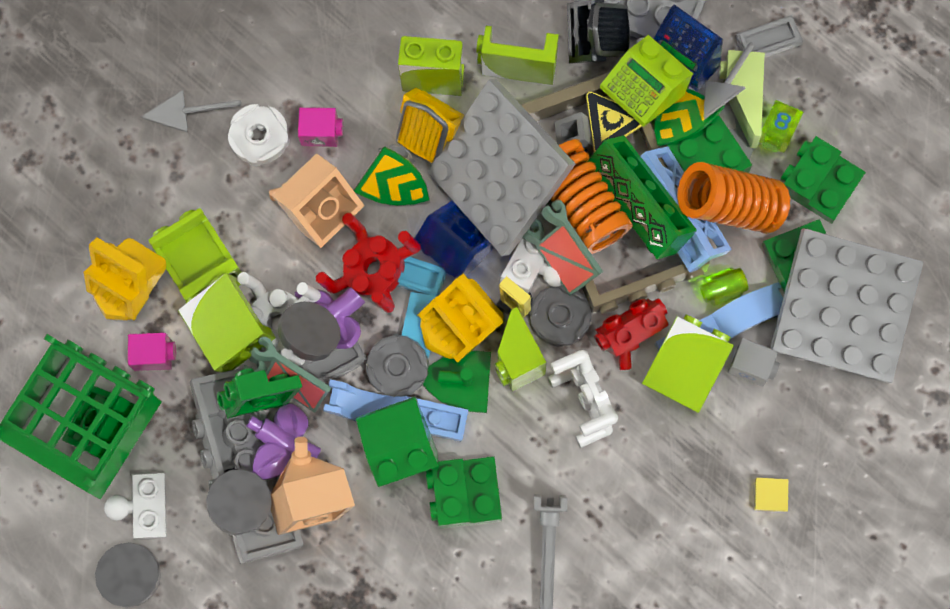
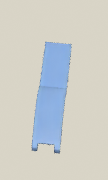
(743, 312)
(352, 402)

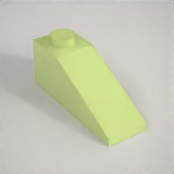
(749, 102)

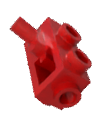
(625, 331)

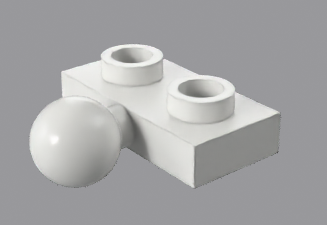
(527, 265)
(147, 506)

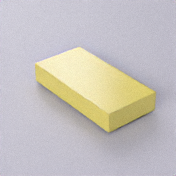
(514, 296)

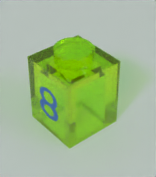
(780, 127)

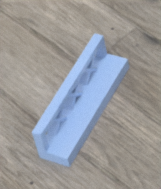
(698, 248)

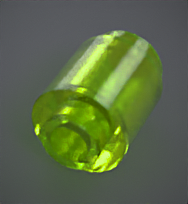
(724, 286)

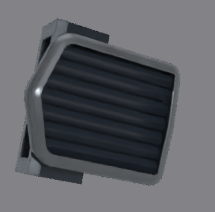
(597, 30)

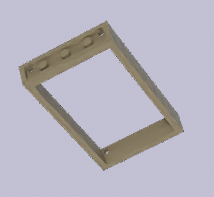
(663, 281)

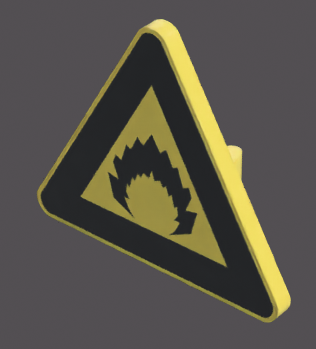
(608, 119)

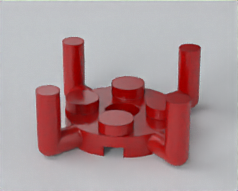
(361, 255)

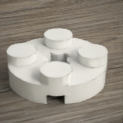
(256, 151)

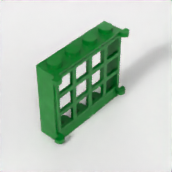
(67, 467)

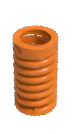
(733, 198)
(591, 201)

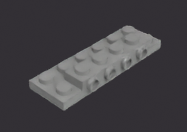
(233, 447)

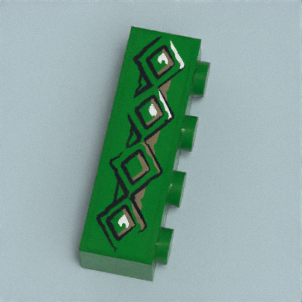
(642, 197)

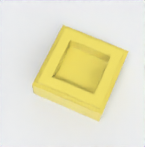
(771, 495)

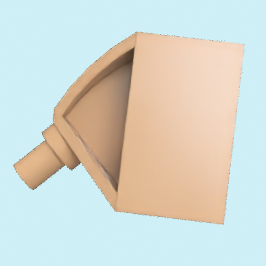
(317, 200)
(309, 492)

